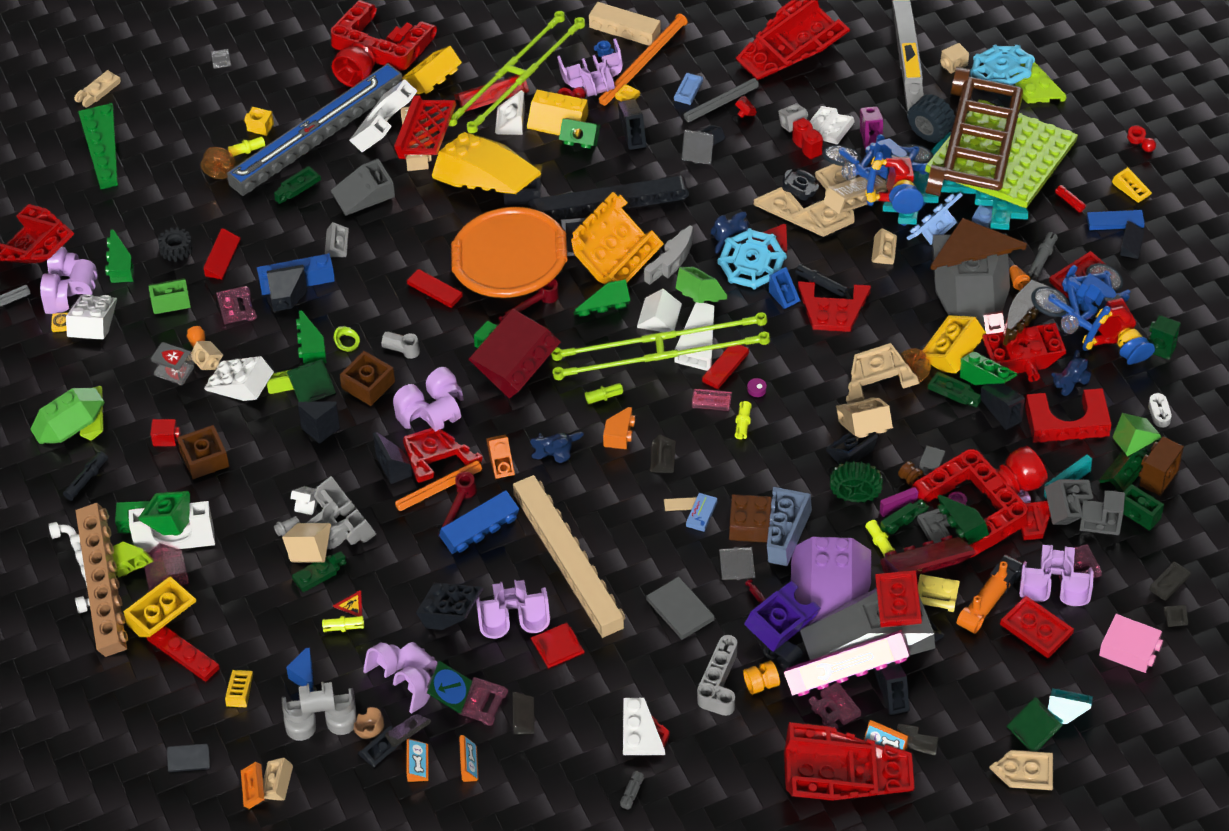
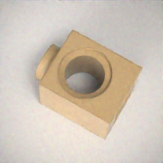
(954, 57)
(206, 355)

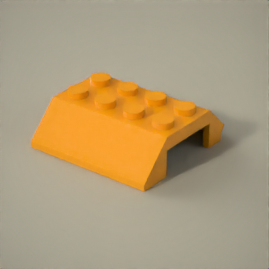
(612, 242)

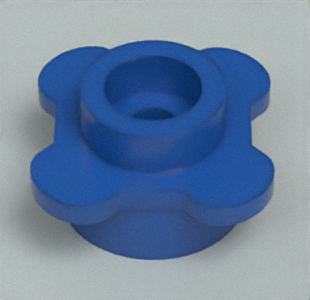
(603, 48)

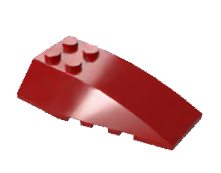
(792, 35)
(38, 238)
(840, 766)

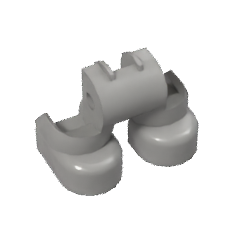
(335, 502)
(300, 714)

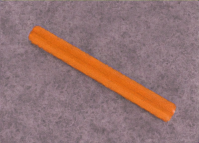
(435, 486)

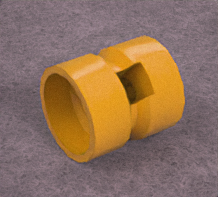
(761, 677)

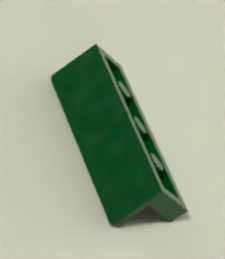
(1126, 468)

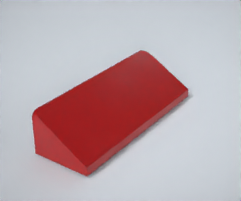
(221, 254)

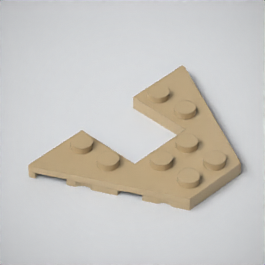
(815, 218)

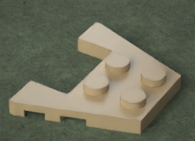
(875, 366)

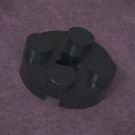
(800, 184)

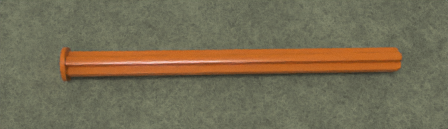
(641, 61)

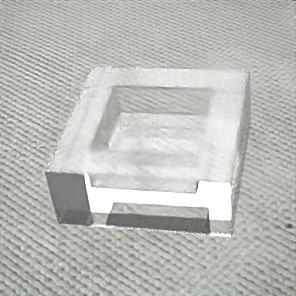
(220, 58)

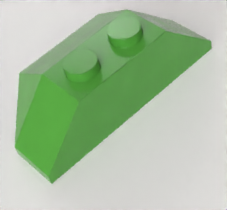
(67, 415)

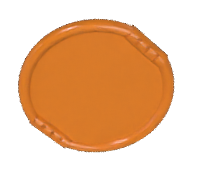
(509, 252)

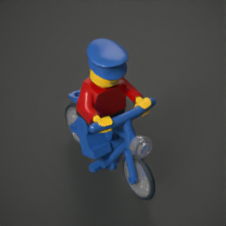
(892, 163)
(1098, 299)

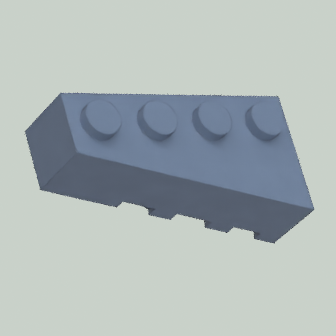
(787, 520)

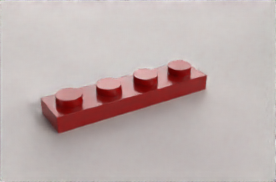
(184, 653)

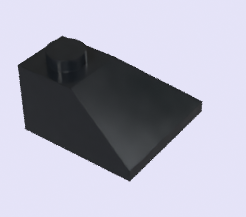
(286, 286)
(392, 459)

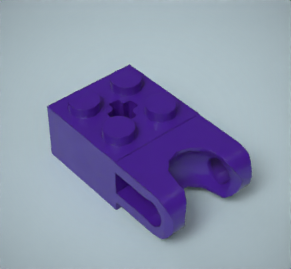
(780, 617)

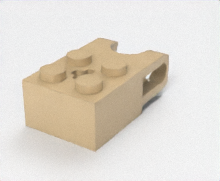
(865, 417)

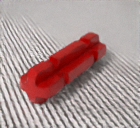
(1070, 198)

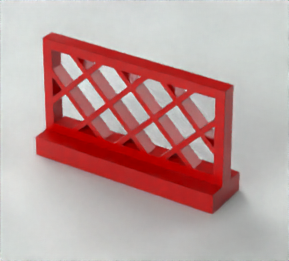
(412, 126)

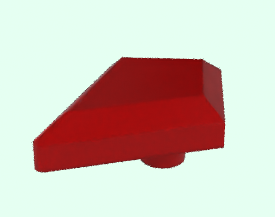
(745, 107)

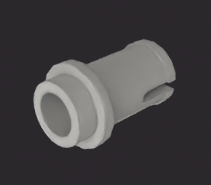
(283, 527)

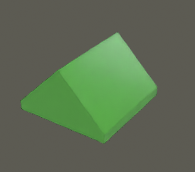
(1134, 433)

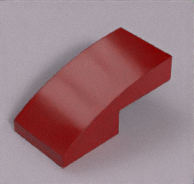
(397, 34)

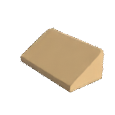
(884, 247)
(277, 779)

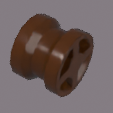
(910, 473)

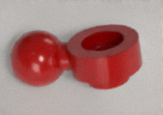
(577, 92)
(1137, 135)

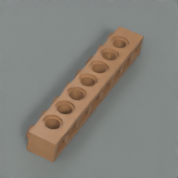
(96, 546)

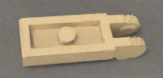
(97, 89)

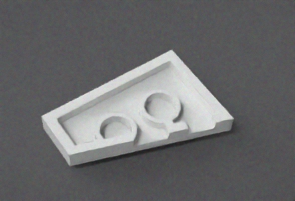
(639, 730)

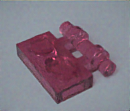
(840, 704)

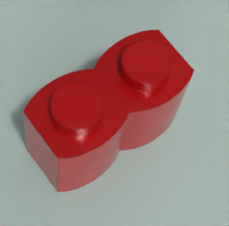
(807, 138)

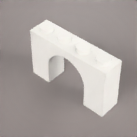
(376, 124)
(196, 534)

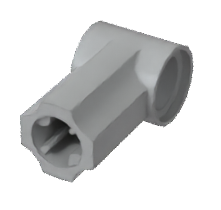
(407, 344)

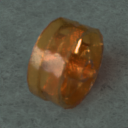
(219, 162)
(911, 358)

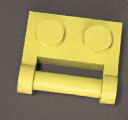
(938, 588)

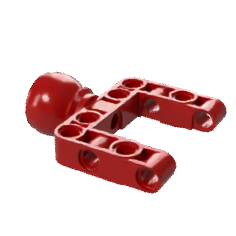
(361, 52)
(1021, 472)

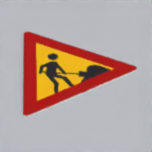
(351, 604)

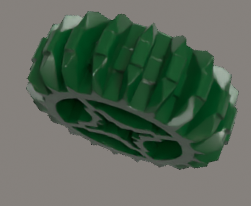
(856, 482)

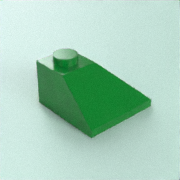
(167, 512)

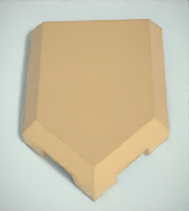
(1025, 769)

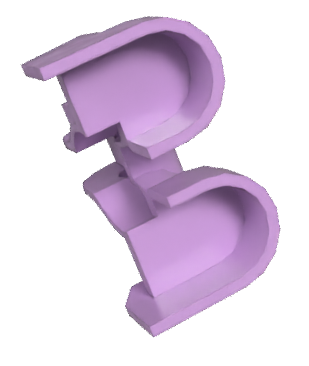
(597, 81)
(81, 280)
(443, 387)
(1075, 587)
(532, 610)
(415, 665)

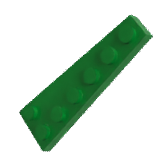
(100, 137)

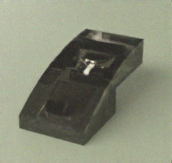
(919, 742)

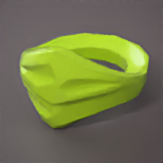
(339, 332)

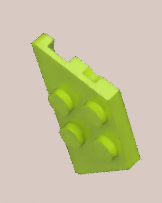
(1039, 87)

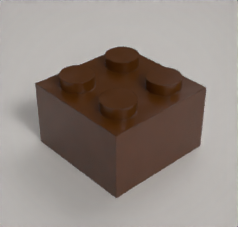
(367, 378)
(203, 452)
(1161, 465)
(750, 518)

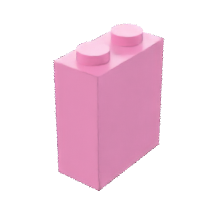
(1131, 643)

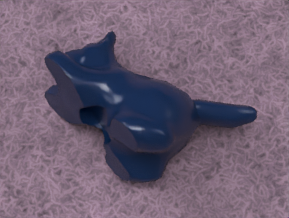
(727, 228)
(1073, 373)
(556, 445)

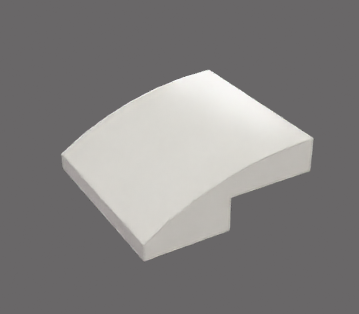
(831, 124)

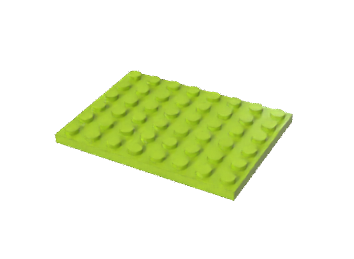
(1032, 159)

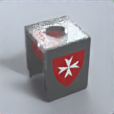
(173, 362)

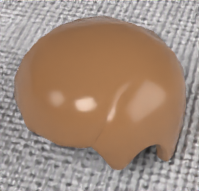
(369, 724)

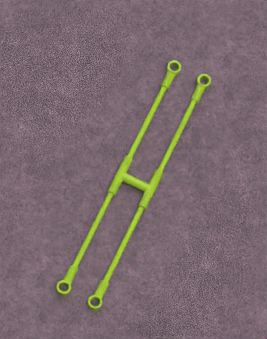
(472, 126)
(763, 338)

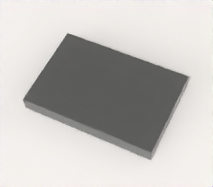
(680, 608)

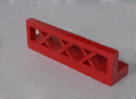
(492, 94)

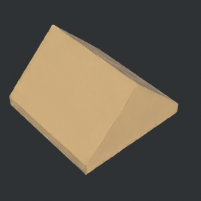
(307, 542)

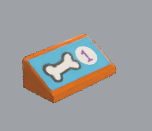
(886, 736)
(468, 759)
(417, 761)

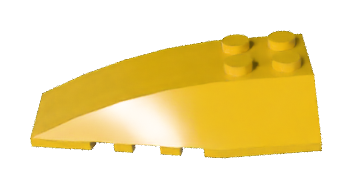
(483, 164)

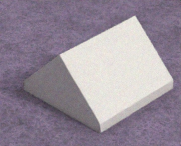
(511, 116)
(659, 312)

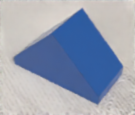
(782, 288)
(301, 669)

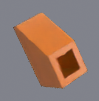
(617, 429)
(500, 456)

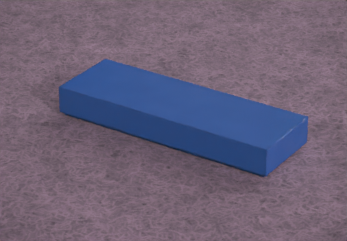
(1114, 219)

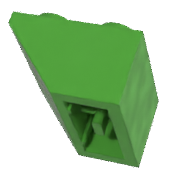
(699, 285)
(169, 296)

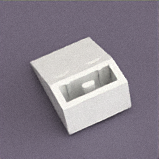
(90, 316)
(240, 378)

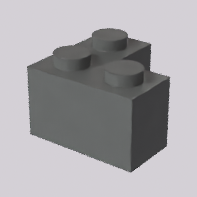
(1065, 499)
(1103, 516)

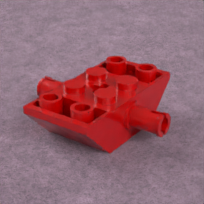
(1030, 351)

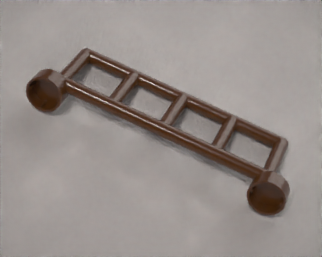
(963, 87)

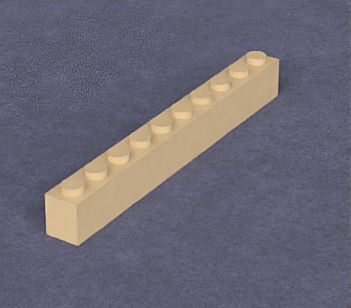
(568, 556)

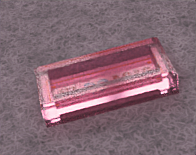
(711, 399)

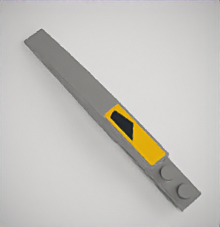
(908, 51)

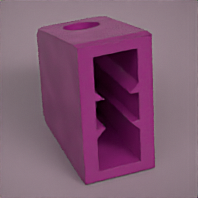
(870, 120)

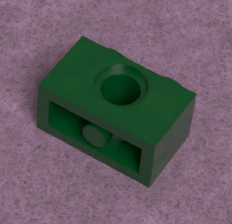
(1164, 336)
(1142, 507)

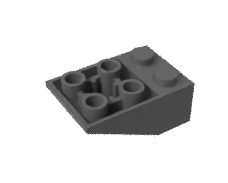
(364, 188)

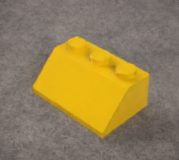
(433, 70)
(549, 109)
(952, 342)
(158, 608)

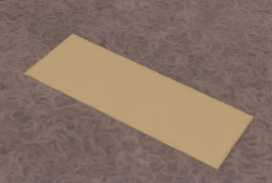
(679, 504)

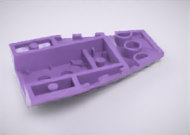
(830, 572)

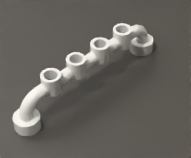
(55, 531)

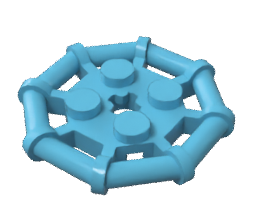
(1003, 65)
(744, 265)

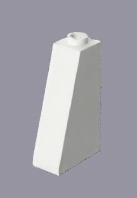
(701, 316)

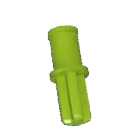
(603, 393)

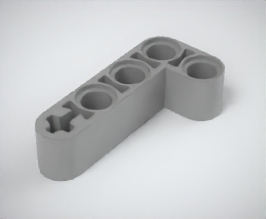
(714, 689)

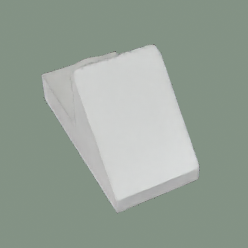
(305, 500)

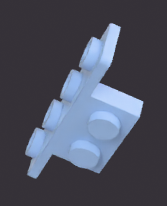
(938, 222)

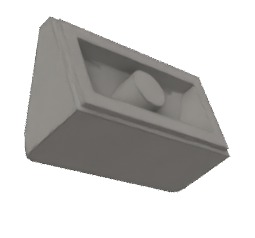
(336, 240)

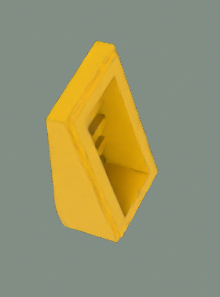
(1132, 179)
(239, 700)

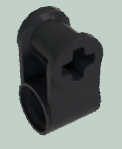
(785, 656)

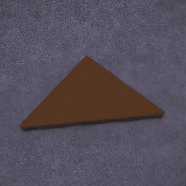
(974, 243)

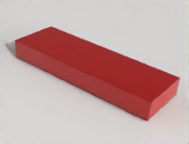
(434, 288)
(725, 366)

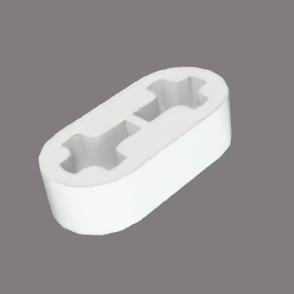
(1163, 409)

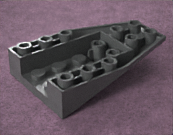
(973, 285)
(858, 623)

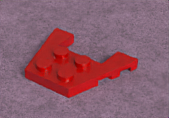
(832, 313)
(432, 446)

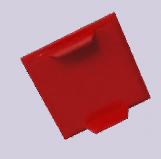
(557, 645)

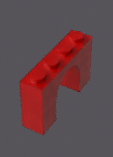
(1047, 427)

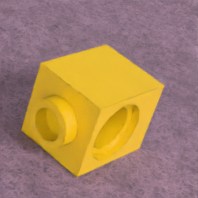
(259, 121)

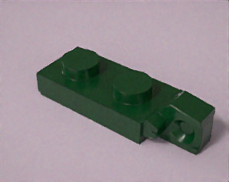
(297, 184)
(954, 389)
(903, 516)
(319, 571)

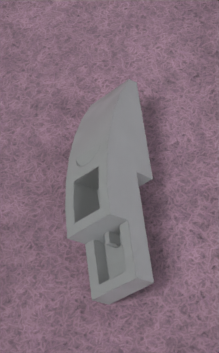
(675, 254)

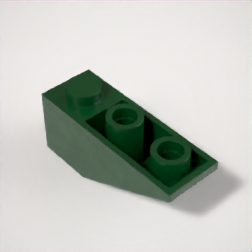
(965, 519)

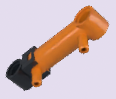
(1000, 582)

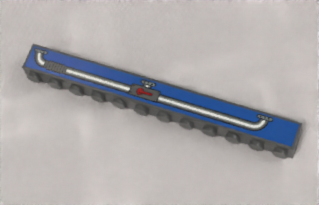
(313, 130)

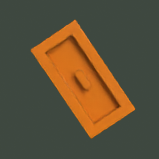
(252, 785)

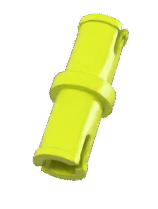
(246, 146)
(743, 420)
(879, 537)
(343, 623)

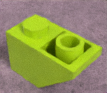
(129, 558)

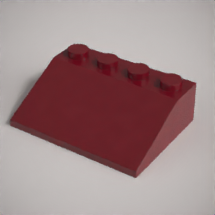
(514, 352)
(929, 557)

